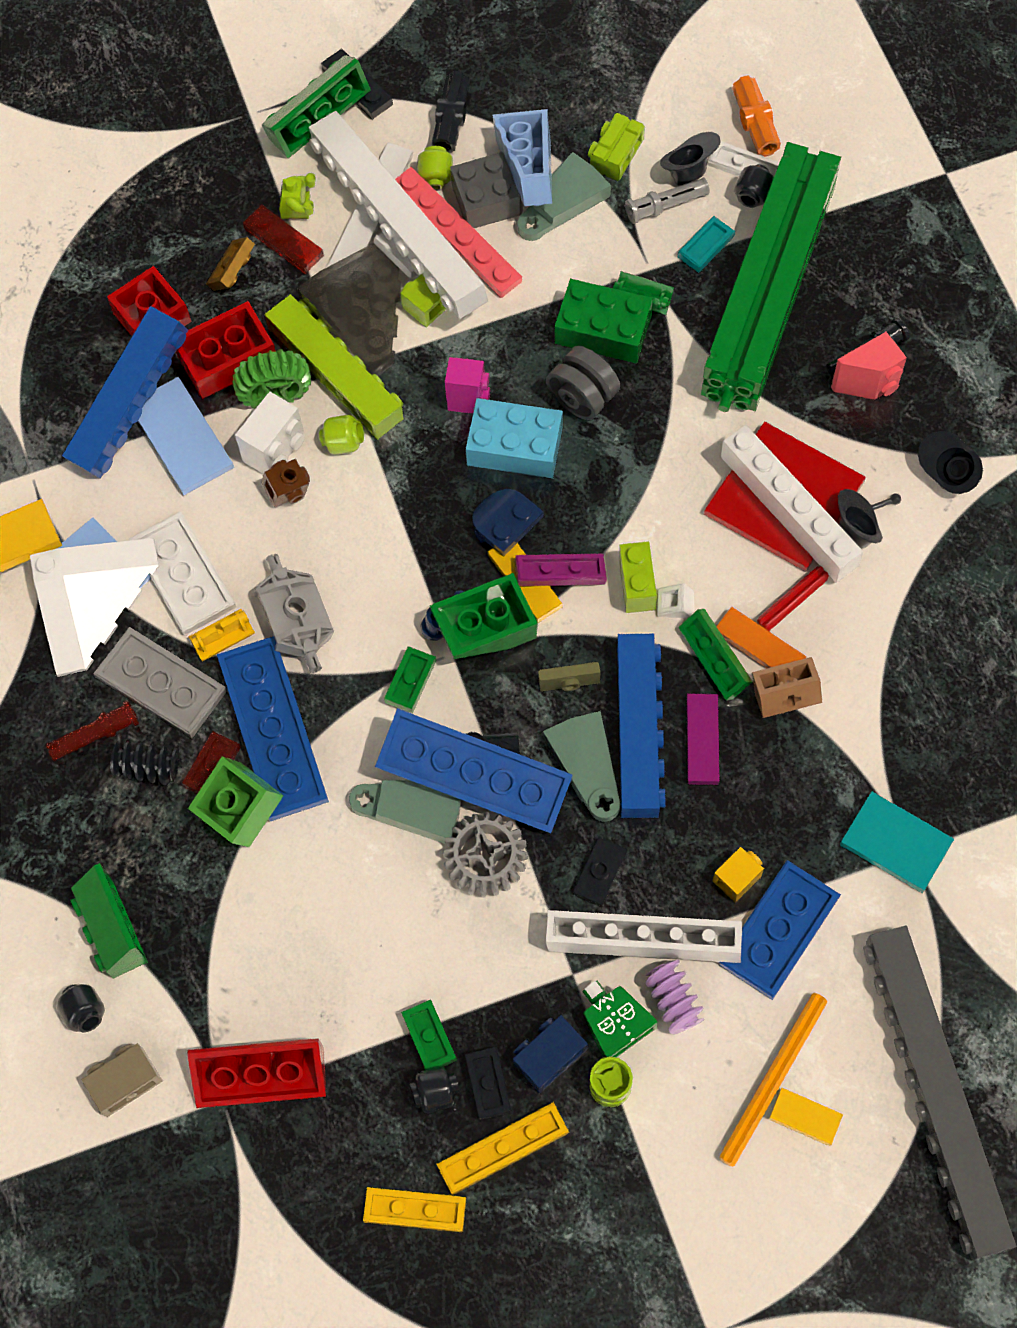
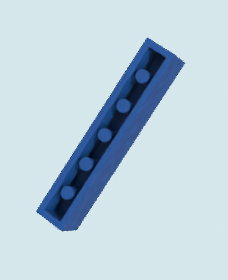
(125, 392)
(638, 726)

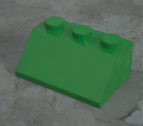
(107, 923)

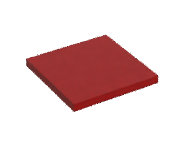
(745, 514)

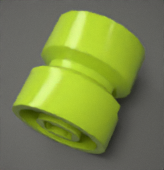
(611, 1082)

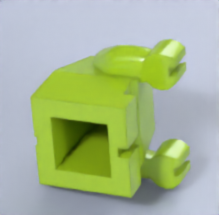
(294, 198)

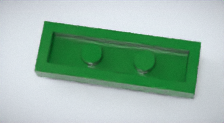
(715, 654)

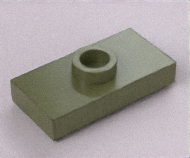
(569, 677)

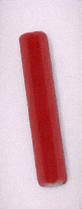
(793, 598)

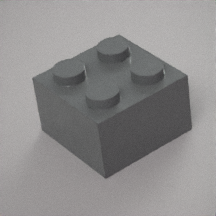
(485, 190)

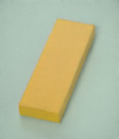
(540, 598)
(414, 1209)

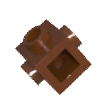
(286, 482)

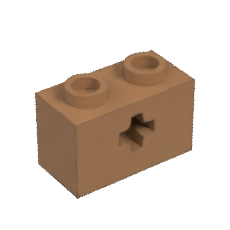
(787, 687)

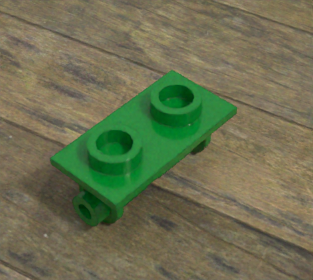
(638, 285)

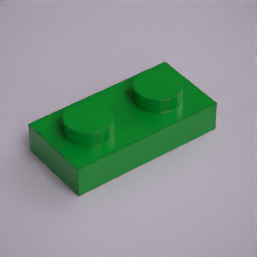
(410, 679)
(429, 1035)

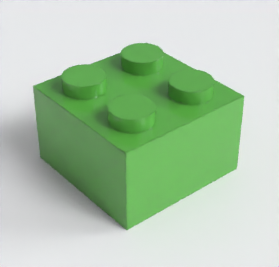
(235, 802)

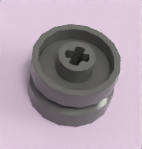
(583, 382)

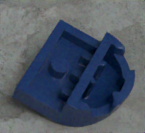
(505, 519)

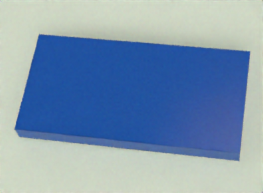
(781, 929)

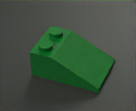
(486, 618)

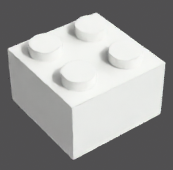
(270, 433)

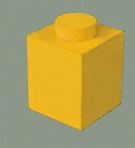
(738, 874)

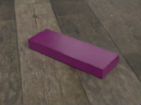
(560, 569)
(702, 739)

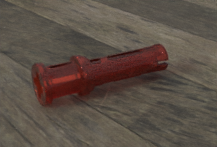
(106, 724)

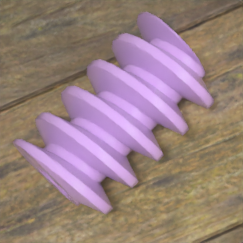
(673, 997)

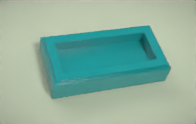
(706, 244)

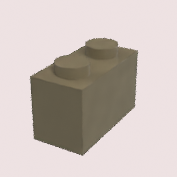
(121, 1079)

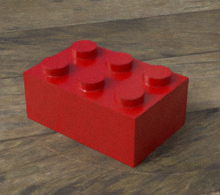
(219, 347)

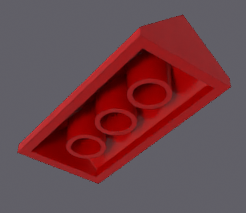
(257, 1073)

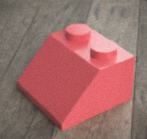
(870, 369)

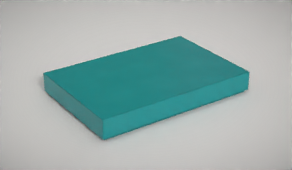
(897, 842)

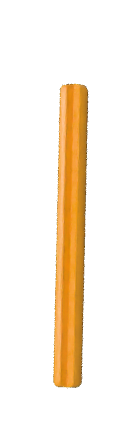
(773, 1080)

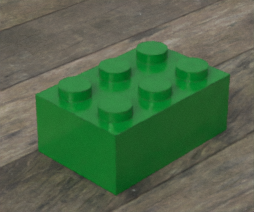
(603, 320)

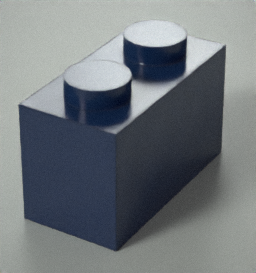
(549, 1052)

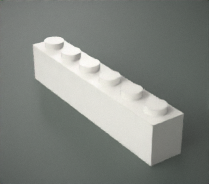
(791, 503)
(644, 936)

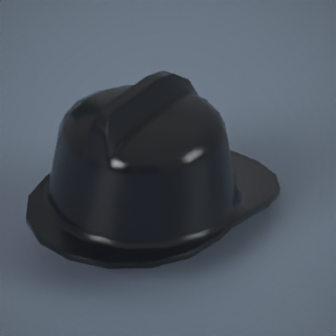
(689, 159)
(950, 462)
(858, 518)

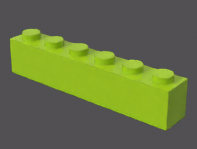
(335, 367)

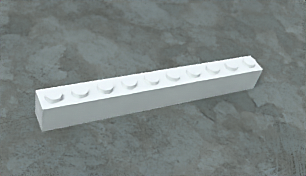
(398, 215)

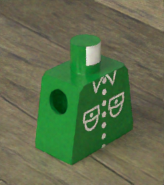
(616, 1019)

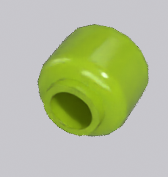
(434, 166)
(341, 434)

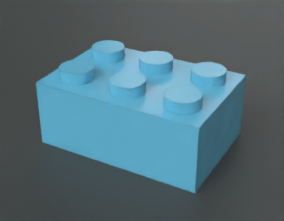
(514, 438)

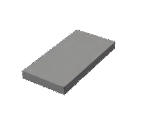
(160, 682)

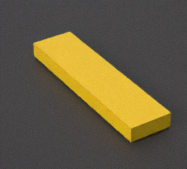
(502, 1148)

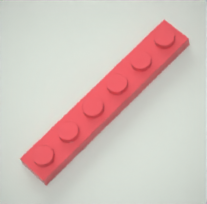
(461, 235)

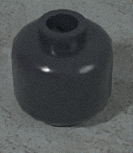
(753, 185)
(80, 1008)
(434, 1089)

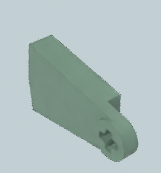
(574, 190)
(584, 752)
(409, 807)

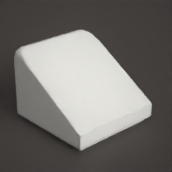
(675, 601)

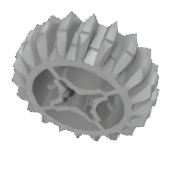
(474, 858)

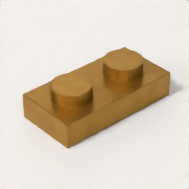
(234, 258)

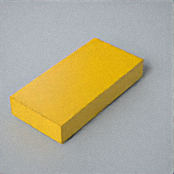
(806, 1117)

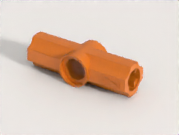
(756, 116)

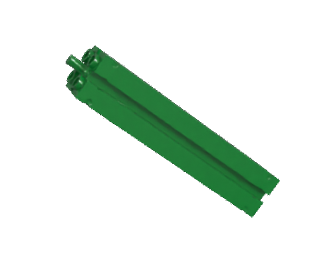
(770, 278)

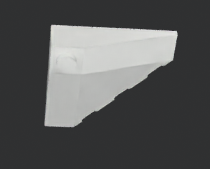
(85, 592)

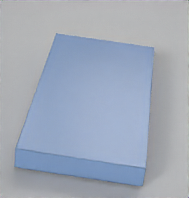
(183, 437)

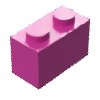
(465, 383)

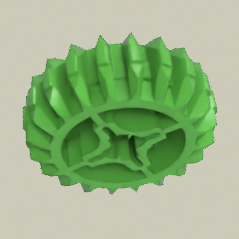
(276, 372)

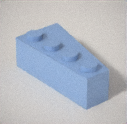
(527, 149)

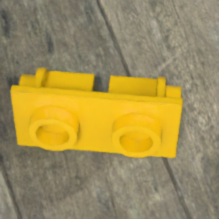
(221, 634)

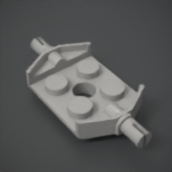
(294, 632)

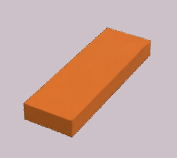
(756, 640)

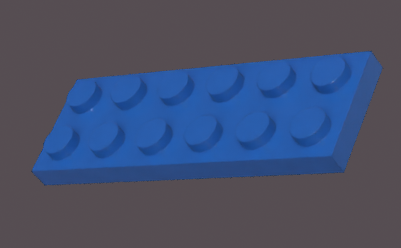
(272, 725)
(473, 770)

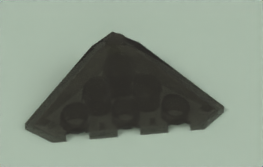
(359, 304)

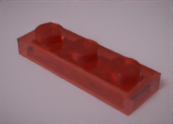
(283, 239)

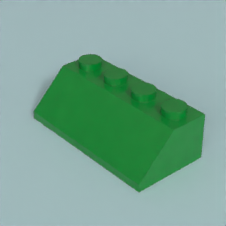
(330, 92)

